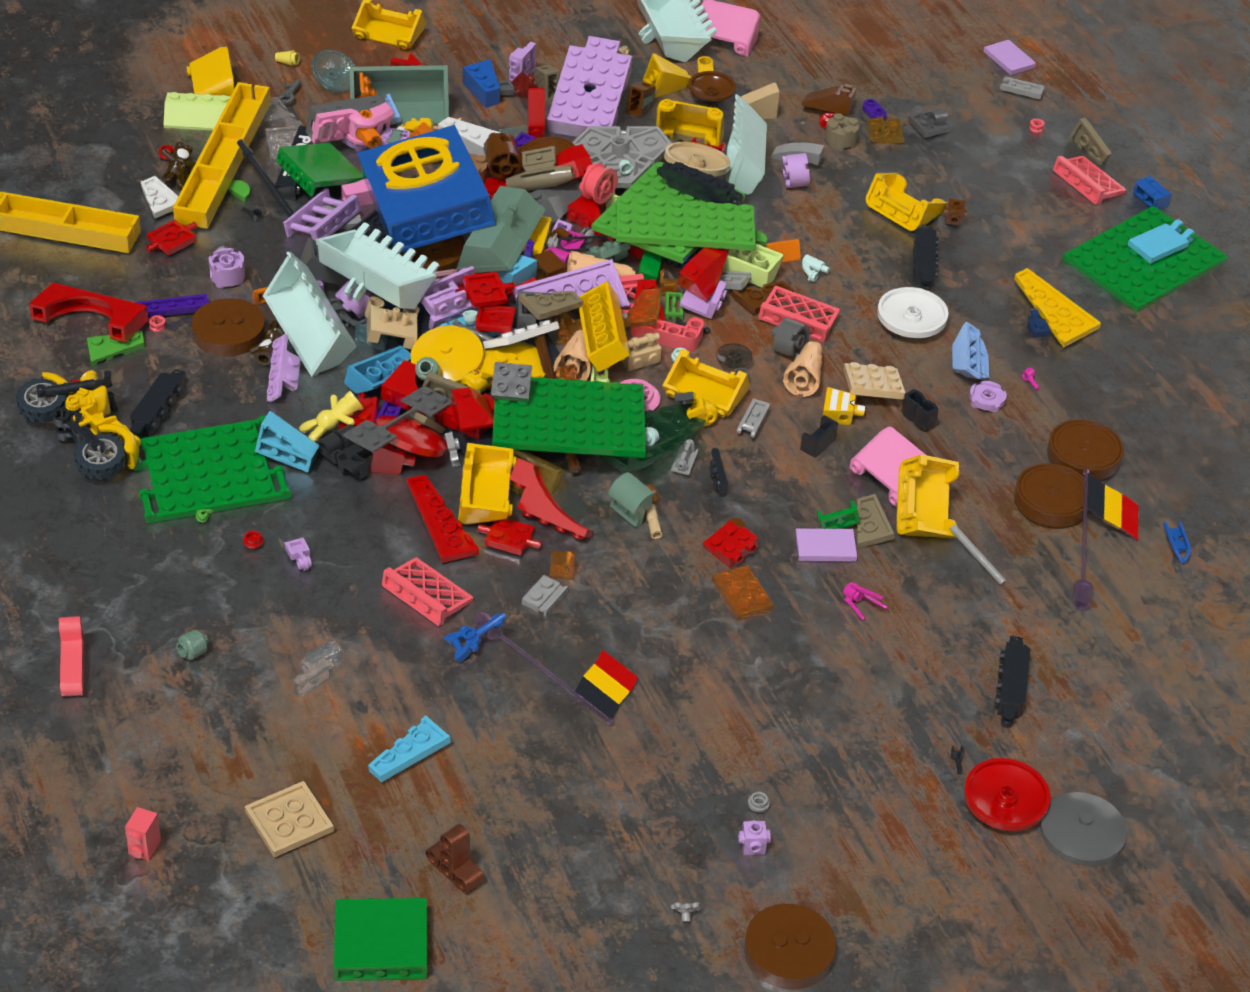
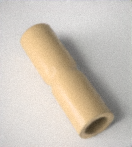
(653, 522)

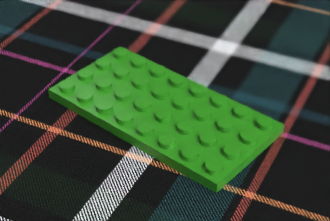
(685, 223)

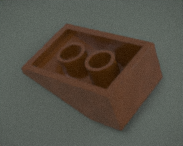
(834, 99)

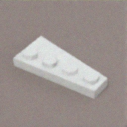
(522, 334)

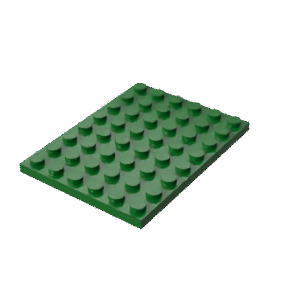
(1132, 278)
(574, 418)

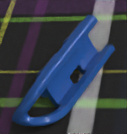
(1178, 546)

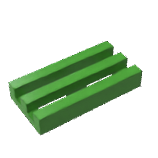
(673, 314)

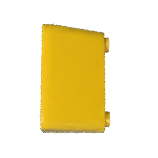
(388, 26)
(212, 73)
(691, 121)
(888, 198)
(714, 385)
(485, 484)
(925, 496)

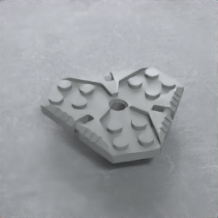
(637, 144)

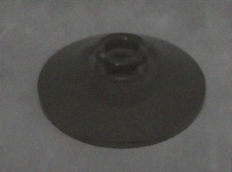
(734, 355)

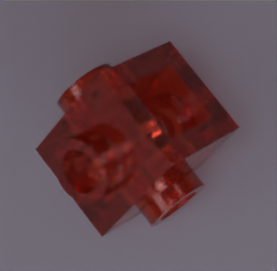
(522, 83)

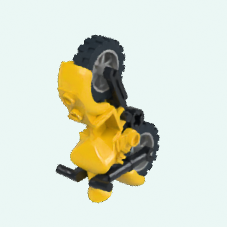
(82, 405)

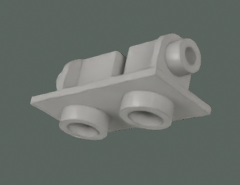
(685, 458)

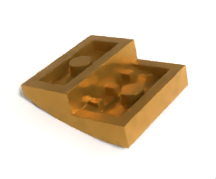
(885, 131)

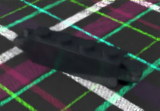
(699, 184)
(925, 257)
(157, 403)
(1013, 680)

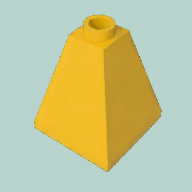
(665, 76)

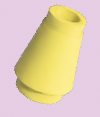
(288, 57)

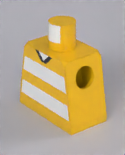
(841, 406)

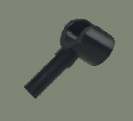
(254, 213)
(957, 756)

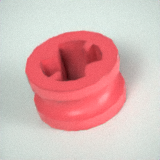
(1037, 125)
(157, 327)

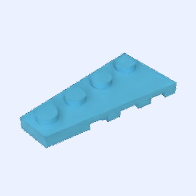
(416, 745)

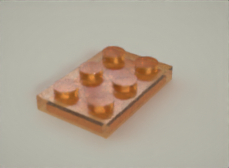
(742, 592)

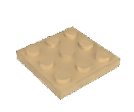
(873, 380)
(289, 819)

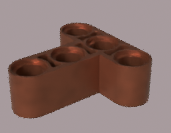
(453, 860)

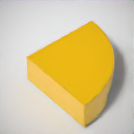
(697, 409)

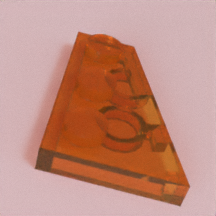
(645, 309)

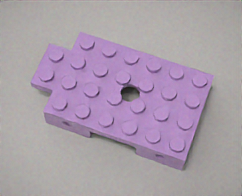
(596, 67)

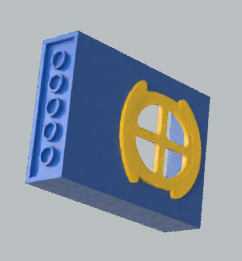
(434, 203)

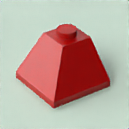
(471, 409)

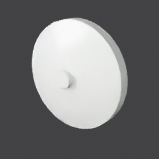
(912, 312)

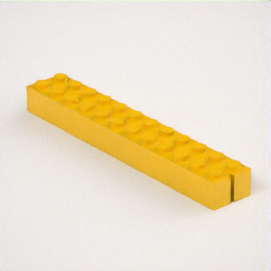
(221, 155)
(68, 222)

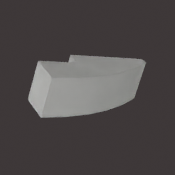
(813, 151)

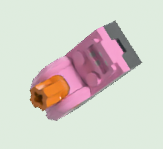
(356, 119)

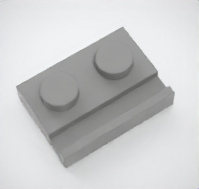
(735, 280)
(544, 595)

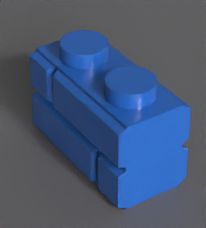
(1152, 193)

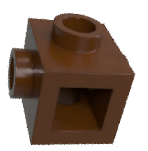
(955, 212)

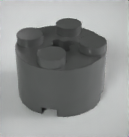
(790, 337)

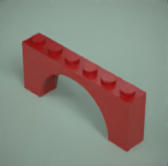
(586, 211)
(61, 299)
(404, 382)

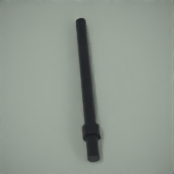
(249, 155)

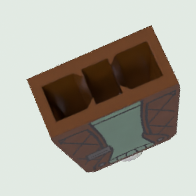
(640, 98)

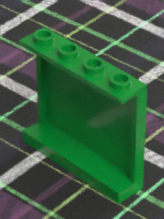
(317, 166)
(380, 939)

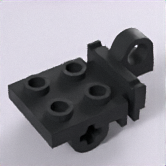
(345, 452)

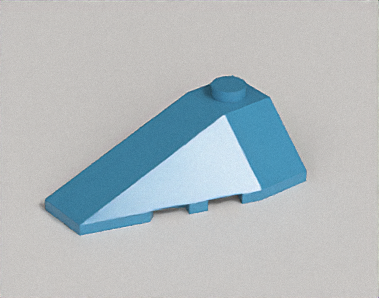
(375, 370)

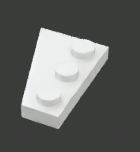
(158, 196)

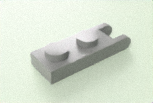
(1022, 87)
(754, 417)

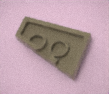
(549, 305)
(873, 522)

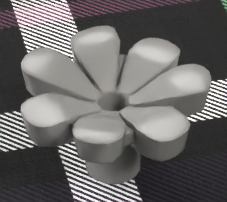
(685, 909)

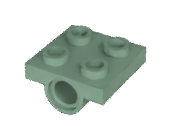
(610, 250)

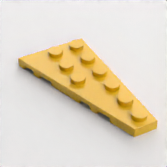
(1062, 315)

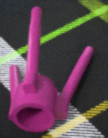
(856, 593)

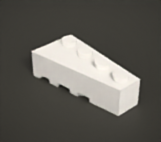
(472, 135)

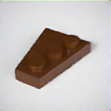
(753, 298)

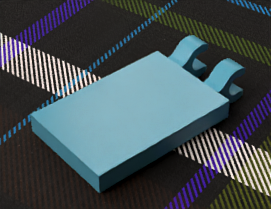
(1161, 241)

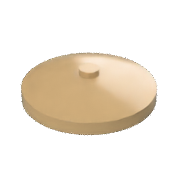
(698, 156)

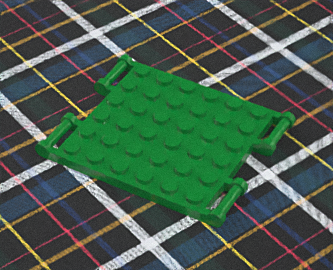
(207, 470)

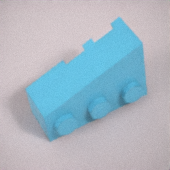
(522, 270)
(285, 443)

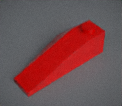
(577, 158)
(703, 272)

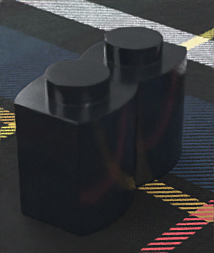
(919, 409)

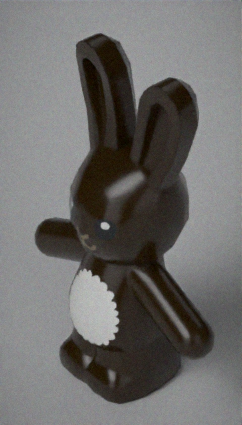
(179, 163)
(263, 351)

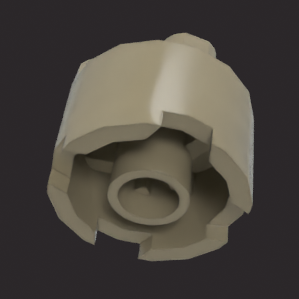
(841, 132)

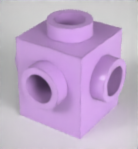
(754, 837)

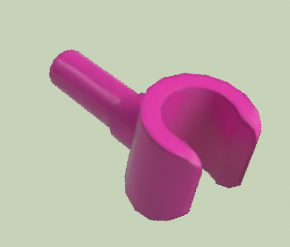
(1028, 375)

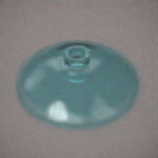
(332, 69)

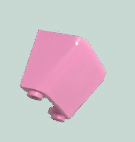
(733, 24)
(883, 458)

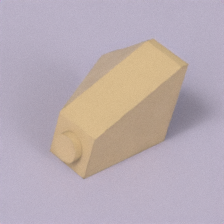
(764, 101)

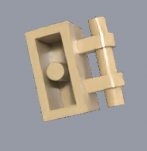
(643, 352)

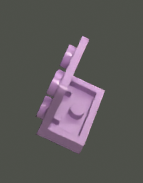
(706, 309)

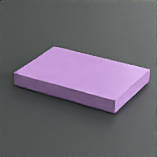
(1009, 57)
(825, 545)

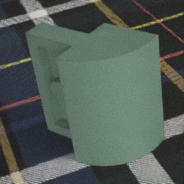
(630, 498)

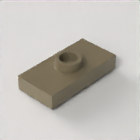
(428, 421)

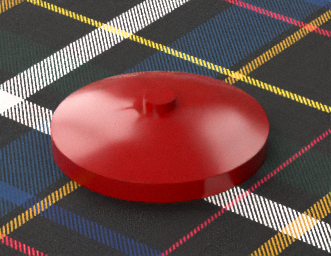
(414, 436)
(1007, 794)

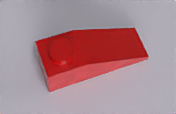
(536, 112)

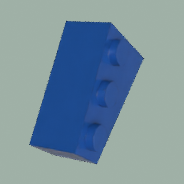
(482, 82)

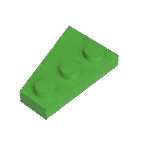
(105, 348)

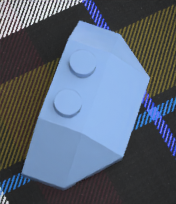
(970, 353)

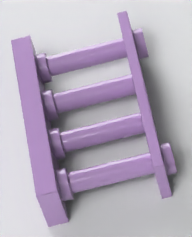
(329, 224)
(444, 283)

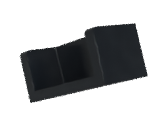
(821, 438)

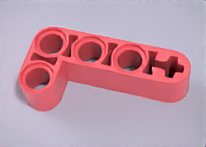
(674, 335)
(71, 656)

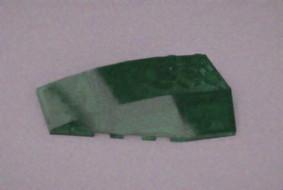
(673, 430)

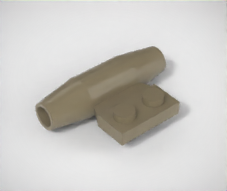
(540, 171)

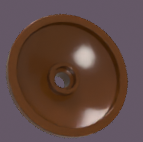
(712, 86)

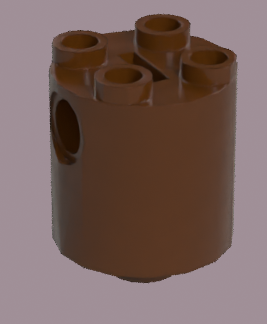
(502, 155)

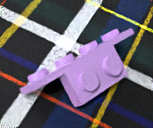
(283, 369)

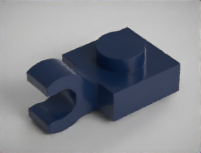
(1037, 326)

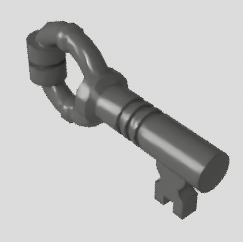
(289, 93)
(483, 337)

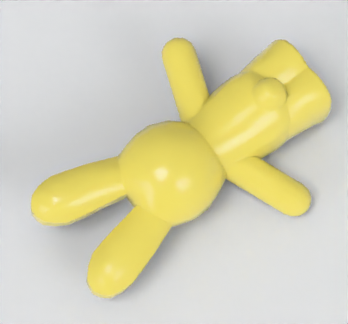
(329, 419)

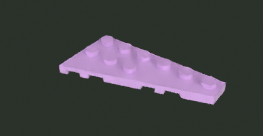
(579, 281)

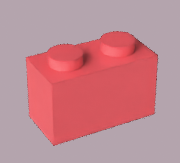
(143, 833)

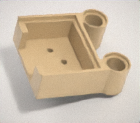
(391, 322)

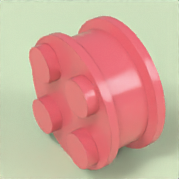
(599, 183)

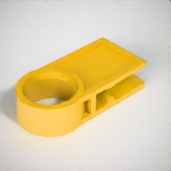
(704, 64)

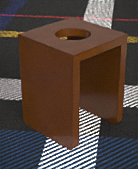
(549, 264)

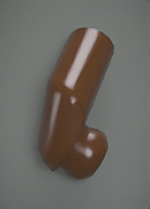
(560, 232)

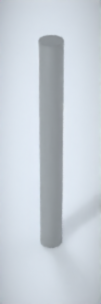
(978, 555)

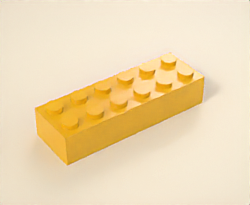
(603, 327)

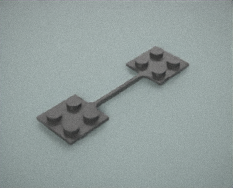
(375, 437)

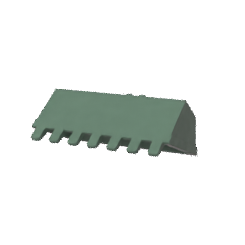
(414, 89)
(501, 244)

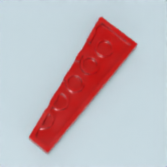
(445, 531)

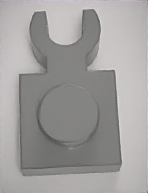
(453, 446)

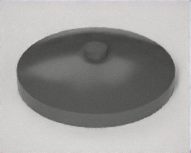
(1083, 829)

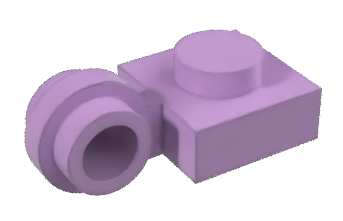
(300, 551)

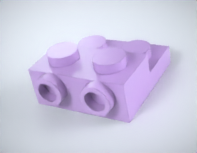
(522, 60)

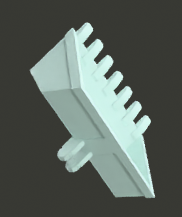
(676, 26)
(746, 148)
(377, 267)
(307, 317)

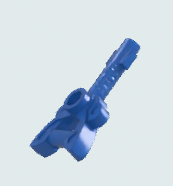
(472, 637)

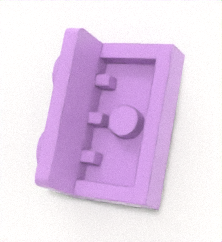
(445, 300)

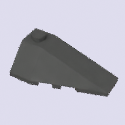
(557, 199)
(321, 272)

